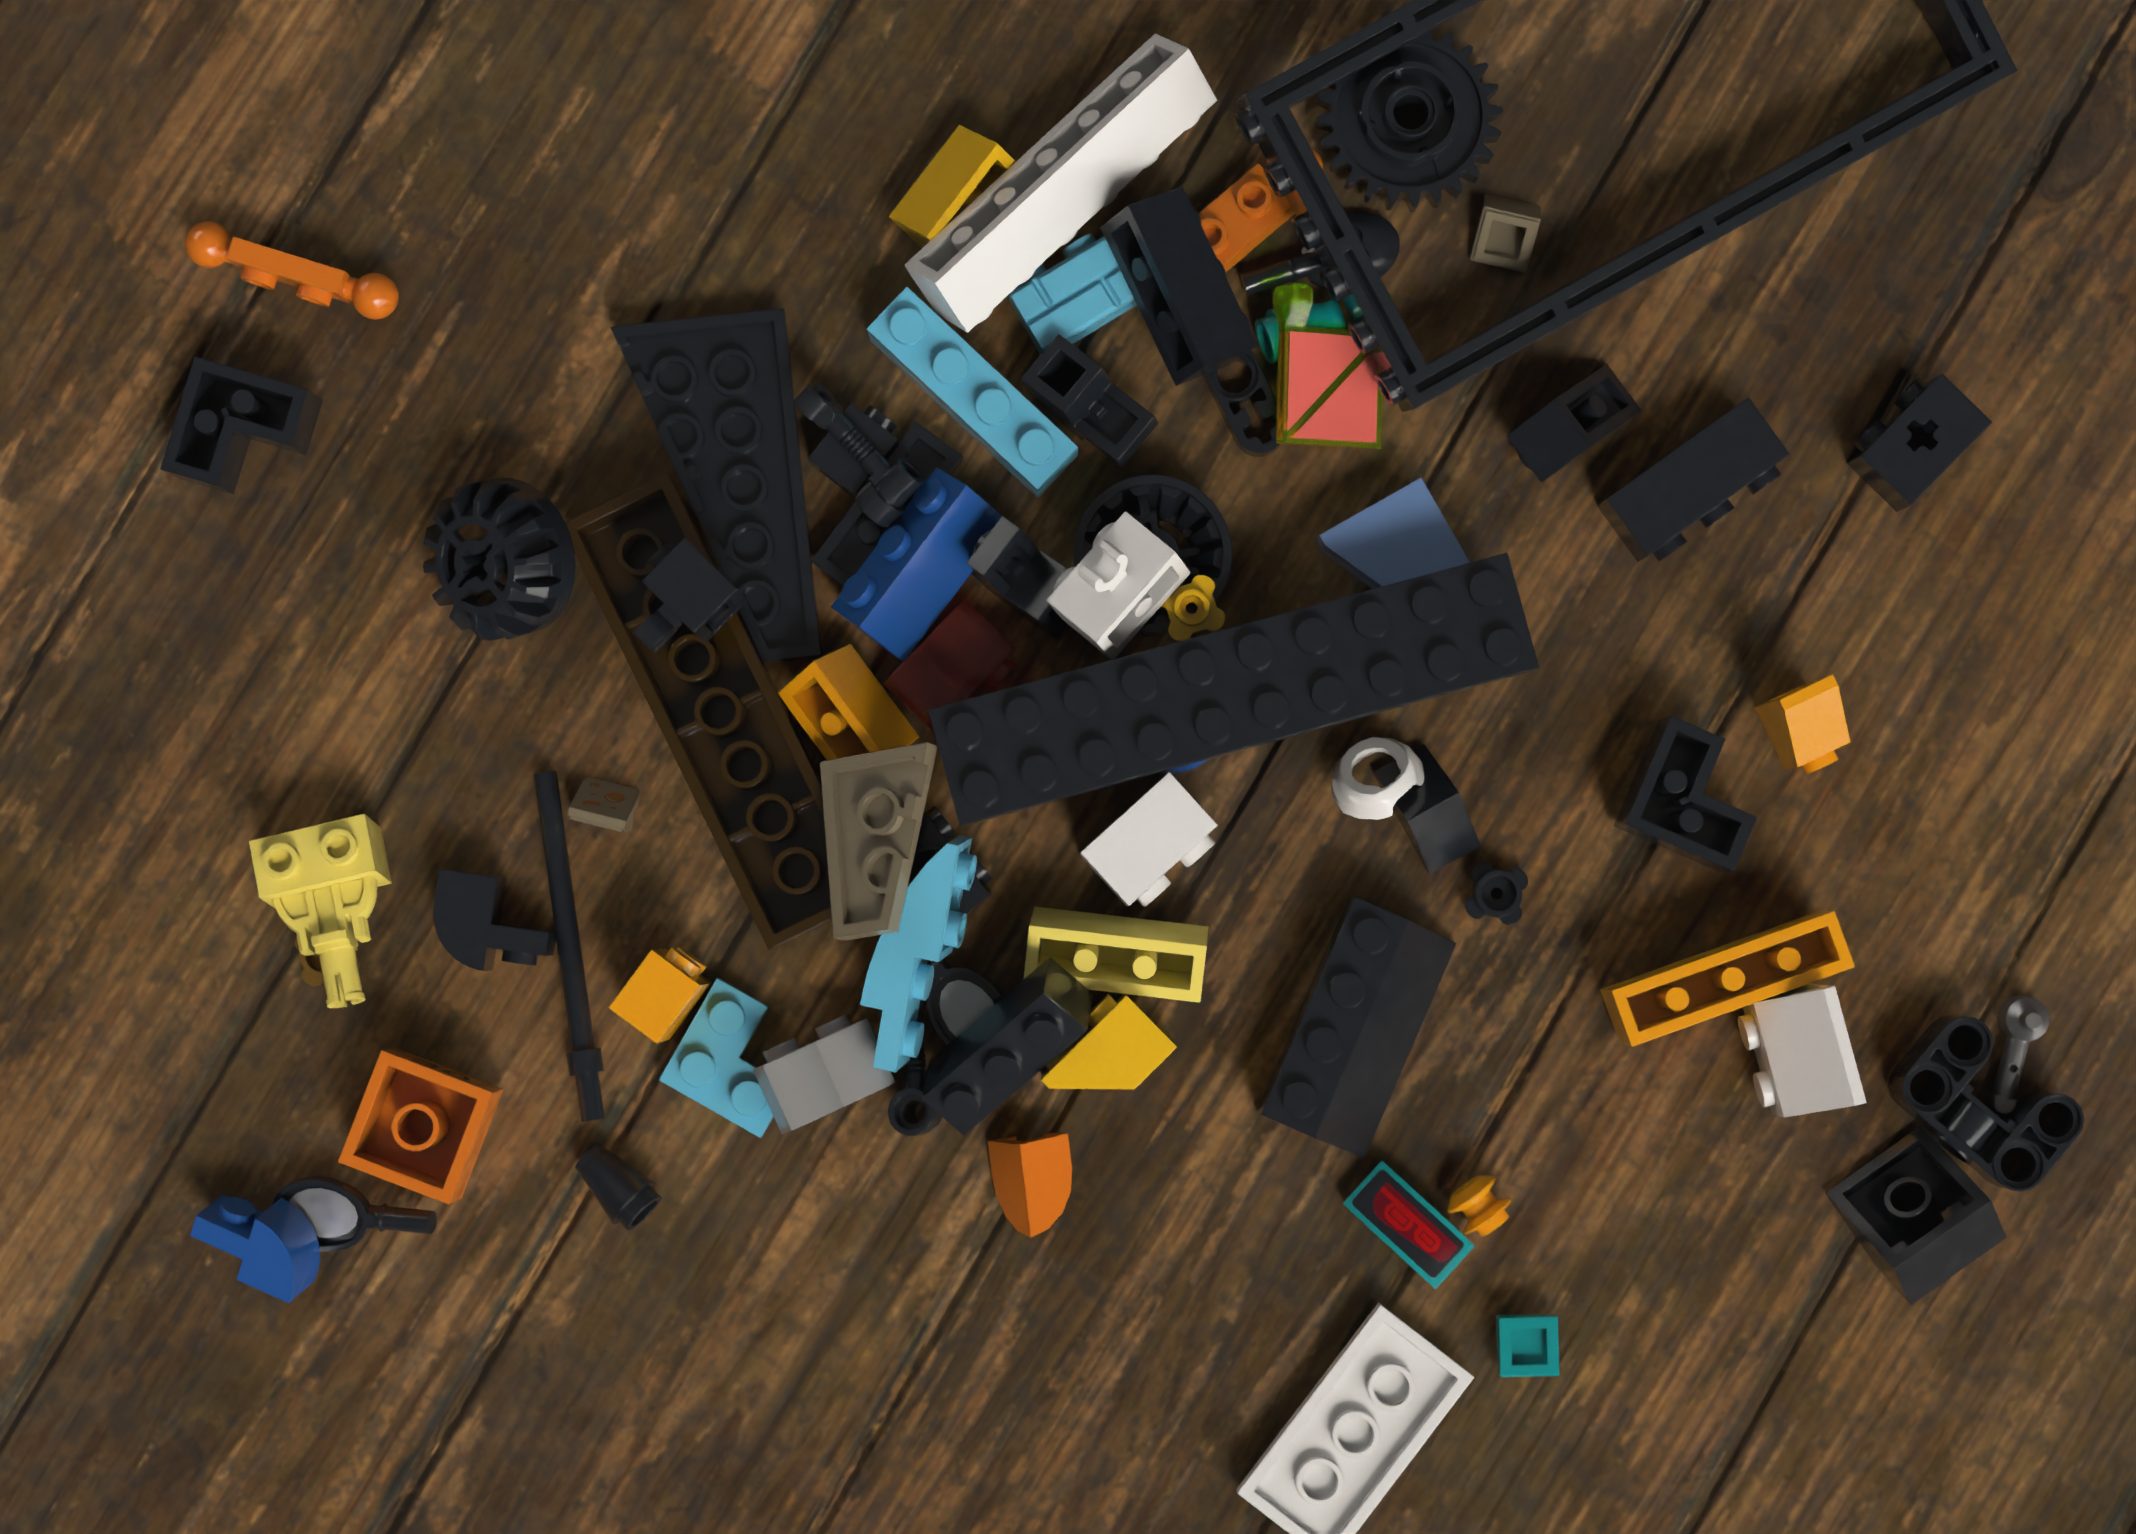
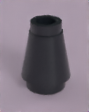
(619, 1187)

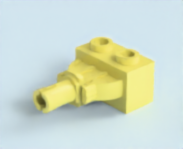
(325, 891)

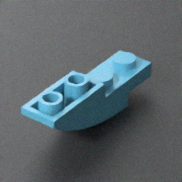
(927, 931)

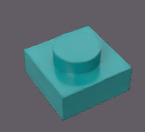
(1527, 1345)

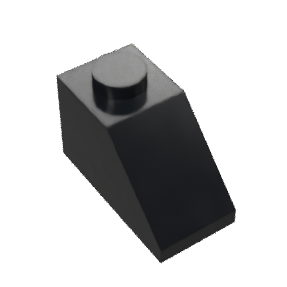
(1573, 423)

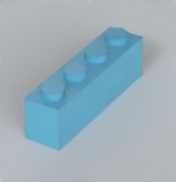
(972, 392)

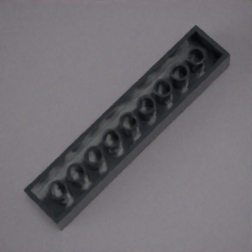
(1233, 689)

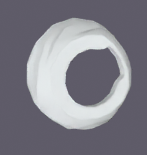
(1370, 800)

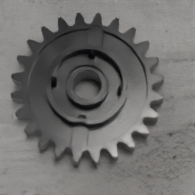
(1411, 160)

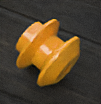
(1479, 1205)

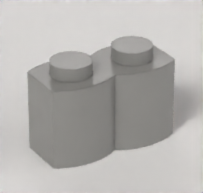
(821, 1075)

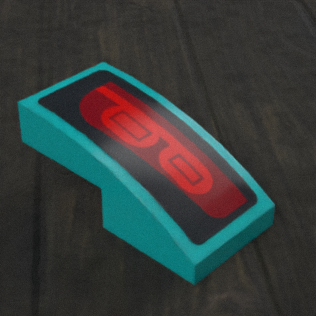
(1408, 1224)

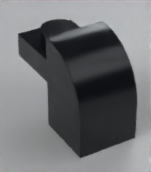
(1087, 402)
(1018, 574)
(469, 925)

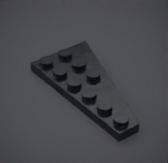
(732, 433)

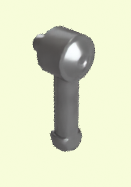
(2022, 1021)

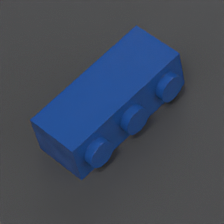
(917, 564)

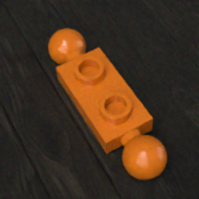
(1244, 216)
(211, 246)

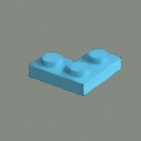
(710, 1060)

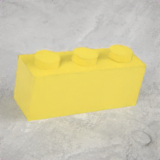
(1120, 952)

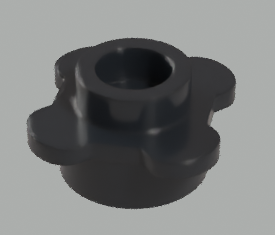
(1511, 885)

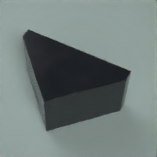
(1432, 814)

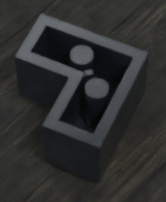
(224, 412)
(1669, 801)

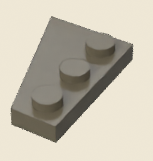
(872, 834)

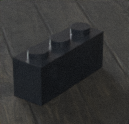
(1179, 285)
(1695, 482)
(1007, 1046)

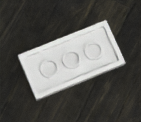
(1355, 1429)

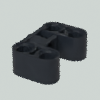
(1969, 1126)

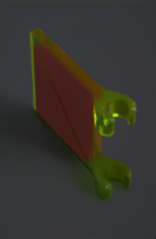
(1323, 380)

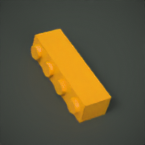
(1727, 978)

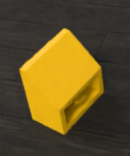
(1113, 1053)

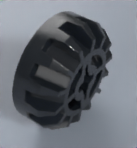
(1176, 503)
(524, 550)

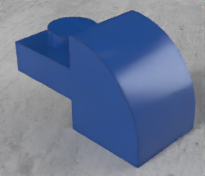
(275, 1245)

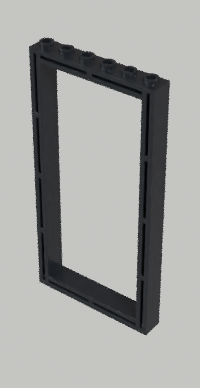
(1349, 275)

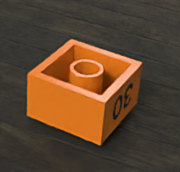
(420, 1125)

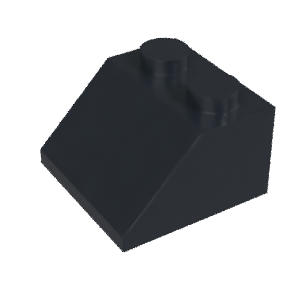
(1917, 1215)

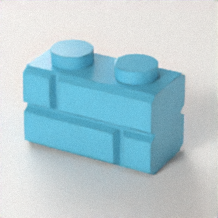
(1073, 295)

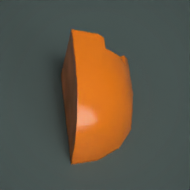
(1031, 1179)

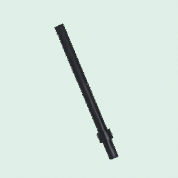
(585, 1059)

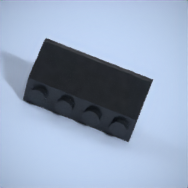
(1356, 1026)

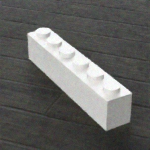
(1061, 182)

